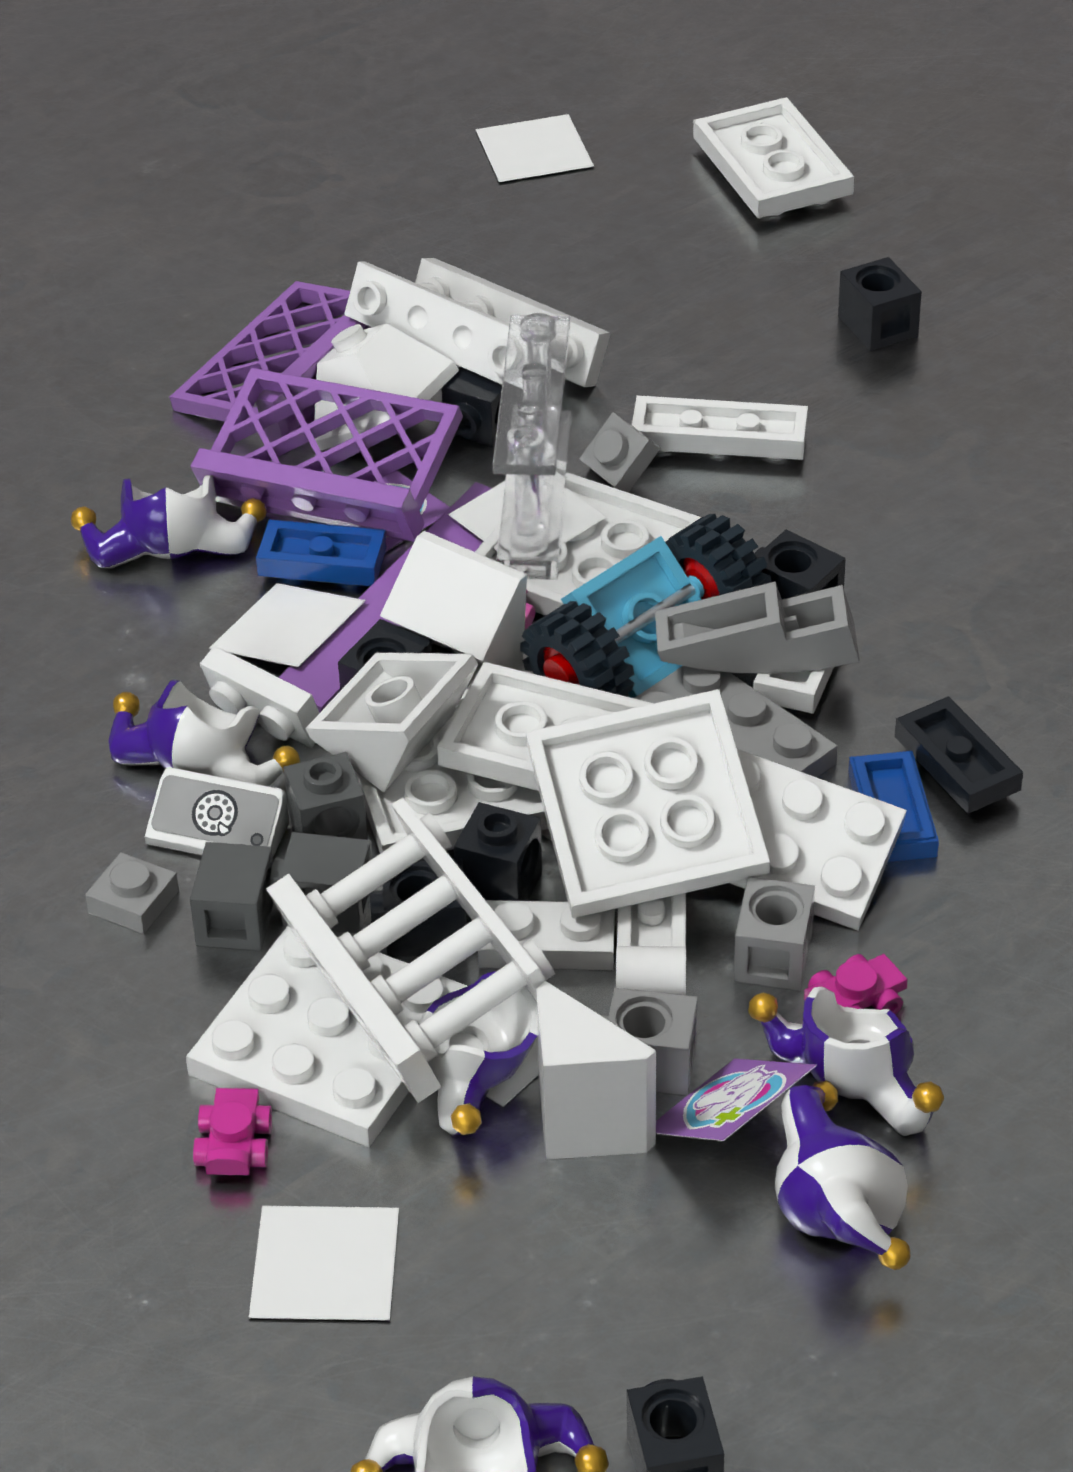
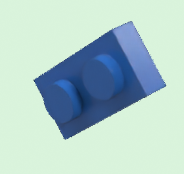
(321, 552)

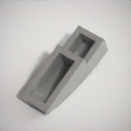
(759, 632)

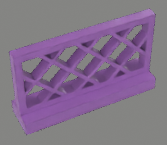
(249, 345)
(324, 496)

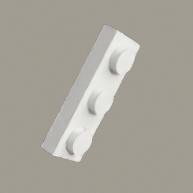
(723, 427)

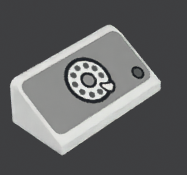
(209, 808)

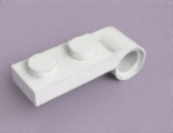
(652, 946)

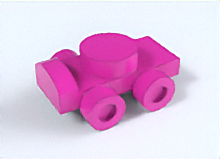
(863, 983)
(232, 1129)

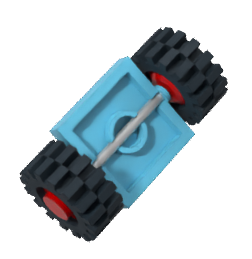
(608, 625)

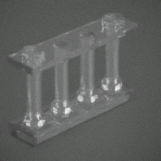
(533, 444)

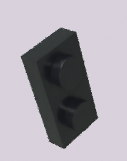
(958, 754)

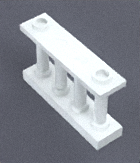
(464, 317)
(379, 1000)

